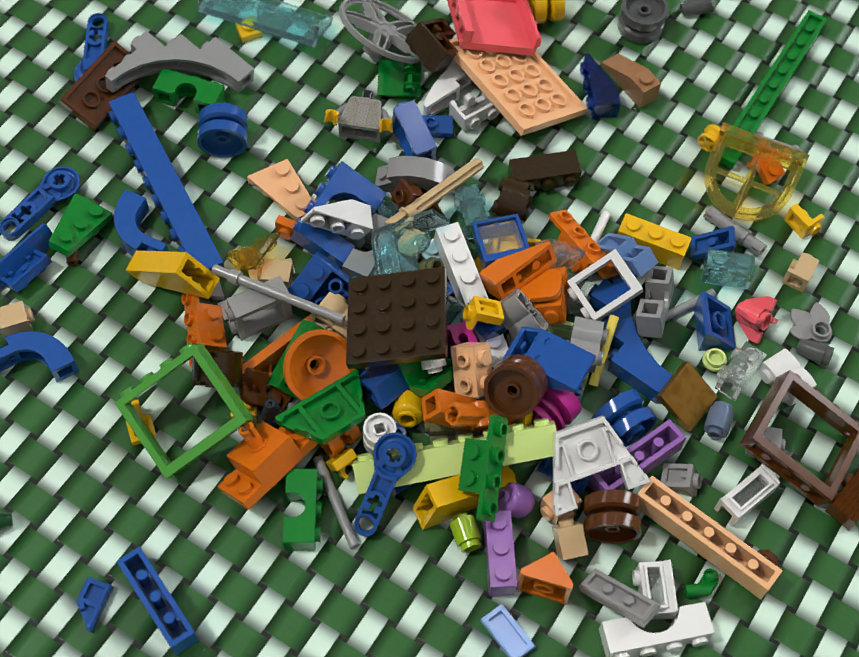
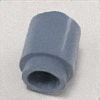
(719, 420)

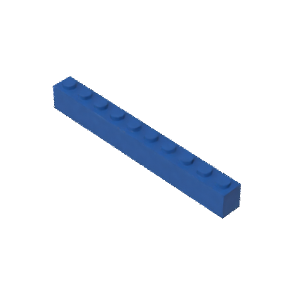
(163, 181)

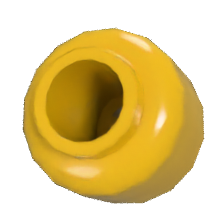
(408, 409)

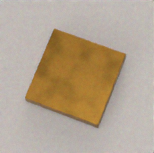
(686, 396)

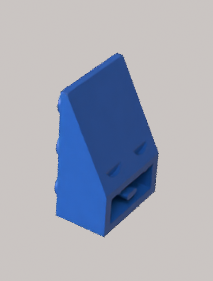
(319, 279)
(561, 360)

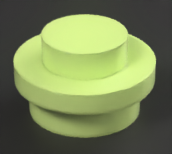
(714, 359)

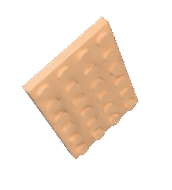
(521, 88)

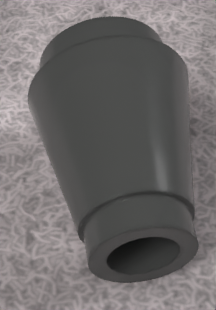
(696, 7)
(815, 351)

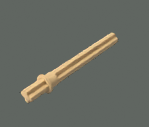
(438, 191)

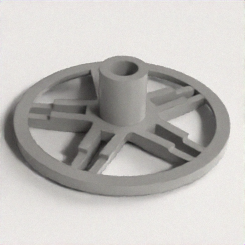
(381, 31)

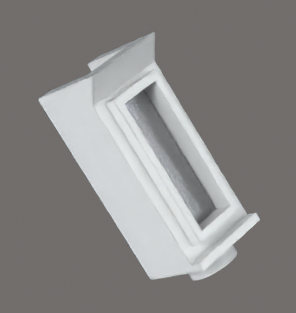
(748, 494)

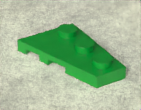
(78, 225)

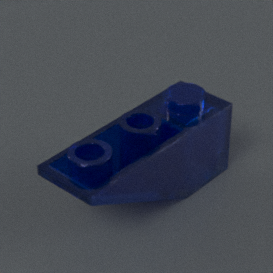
(602, 92)

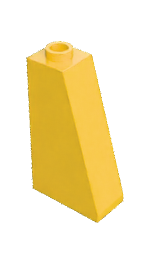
(173, 271)
(443, 499)

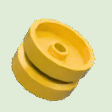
(550, 9)

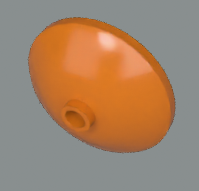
(330, 356)

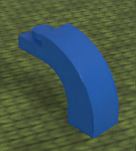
(127, 218)
(41, 348)

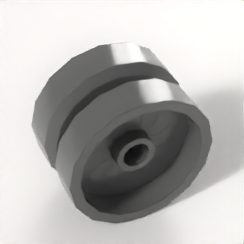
(642, 20)

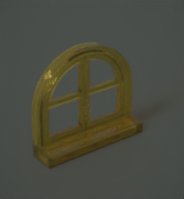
(761, 150)

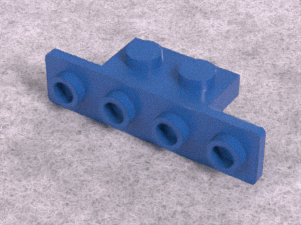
(26, 260)

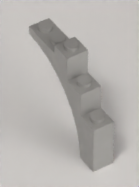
(151, 56)

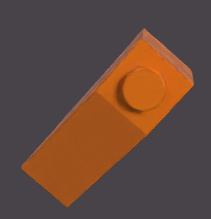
(517, 269)

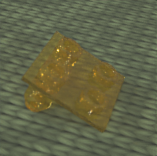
(252, 256)

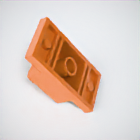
(262, 461)

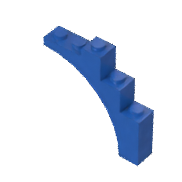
(629, 358)

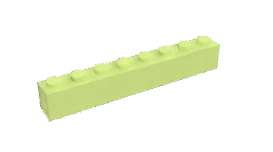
(445, 456)

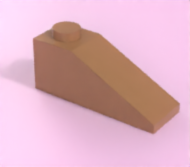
(633, 78)

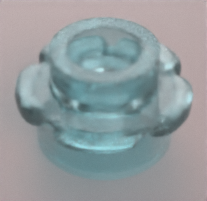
(388, 208)

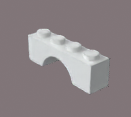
(624, 639)

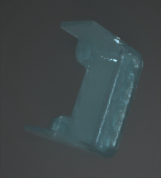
(399, 242)

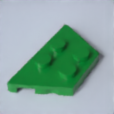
(327, 411)

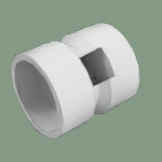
(376, 427)

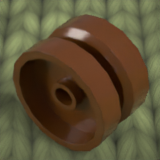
(515, 386)
(612, 516)

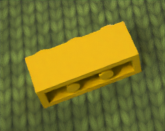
(665, 244)

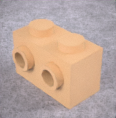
(471, 366)

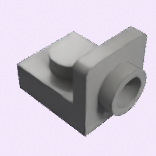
(681, 478)

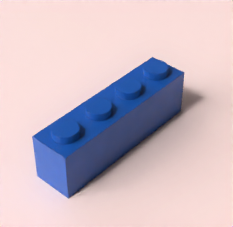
(157, 601)

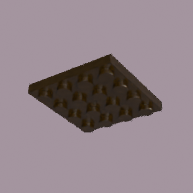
(397, 318)

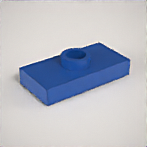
(439, 125)

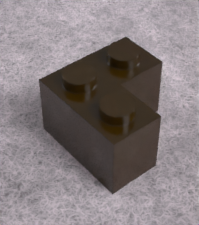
(432, 44)

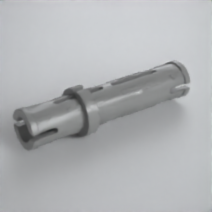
(742, 236)

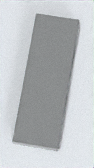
(619, 597)

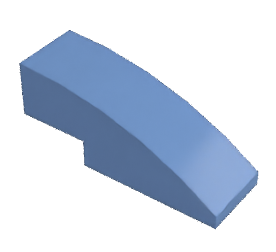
(637, 257)

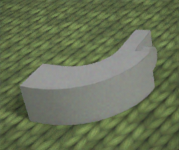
(414, 169)

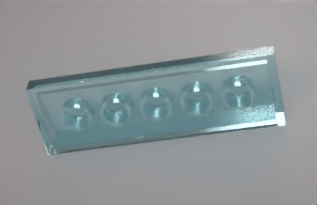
(271, 17)

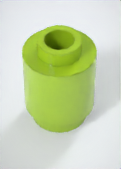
(465, 532)

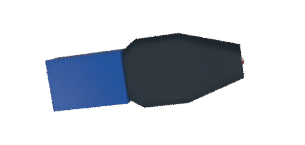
(269, 412)

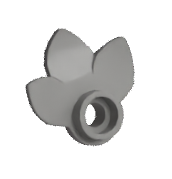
(808, 323)

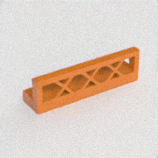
(272, 353)

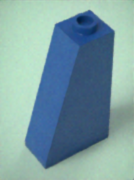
(382, 384)

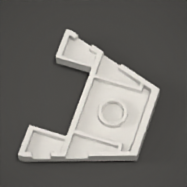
(585, 451)

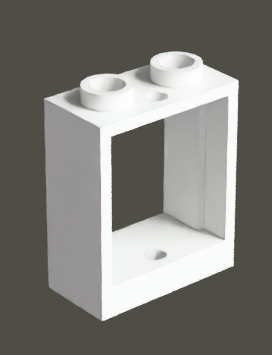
(625, 273)

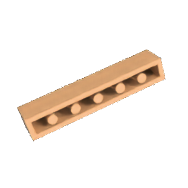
(708, 538)

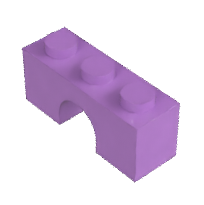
(500, 555)

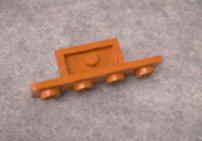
(577, 236)
(203, 324)

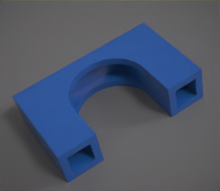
(341, 185)

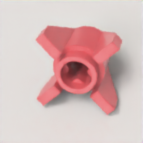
(755, 315)

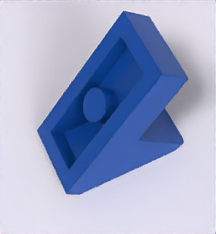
(720, 239)

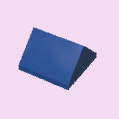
(713, 324)

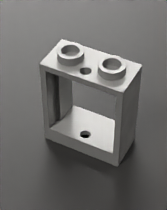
(255, 312)

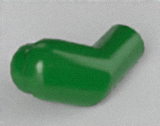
(704, 587)

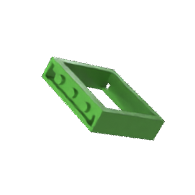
(220, 383)

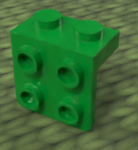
(423, 383)

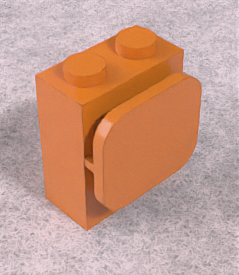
(549, 294)

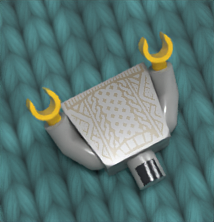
(361, 118)

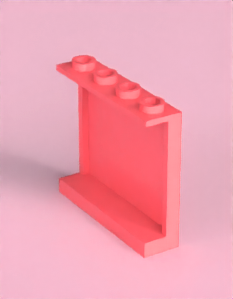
(495, 25)

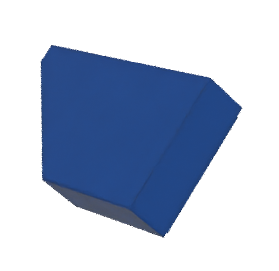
(93, 601)

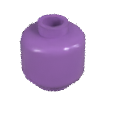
(517, 499)

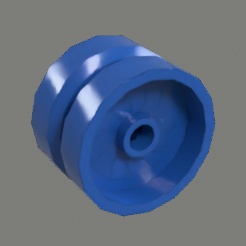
(222, 130)
(628, 416)

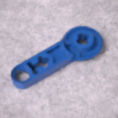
(93, 49)
(41, 200)
(385, 476)

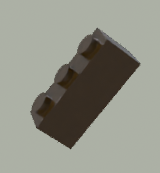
(547, 170)

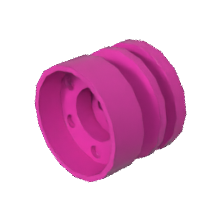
(559, 407)

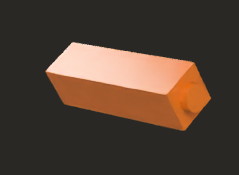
(436, 403)

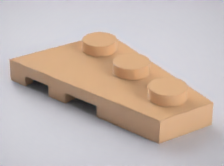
(283, 186)

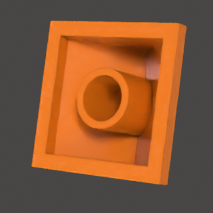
(546, 579)

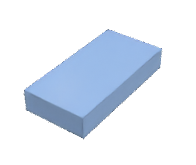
(507, 632)

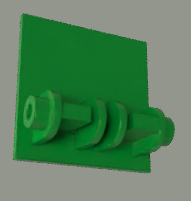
(399, 79)

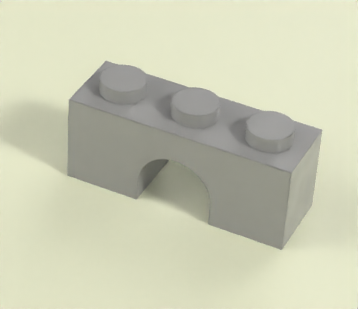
(362, 263)
(654, 308)

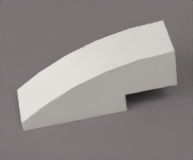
(445, 90)

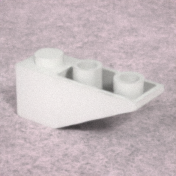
(343, 217)

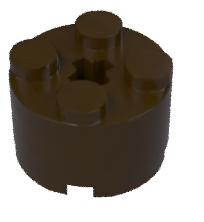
(514, 198)
(228, 361)

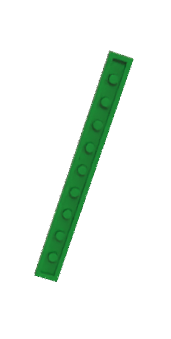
(776, 80)

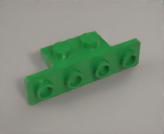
(483, 467)

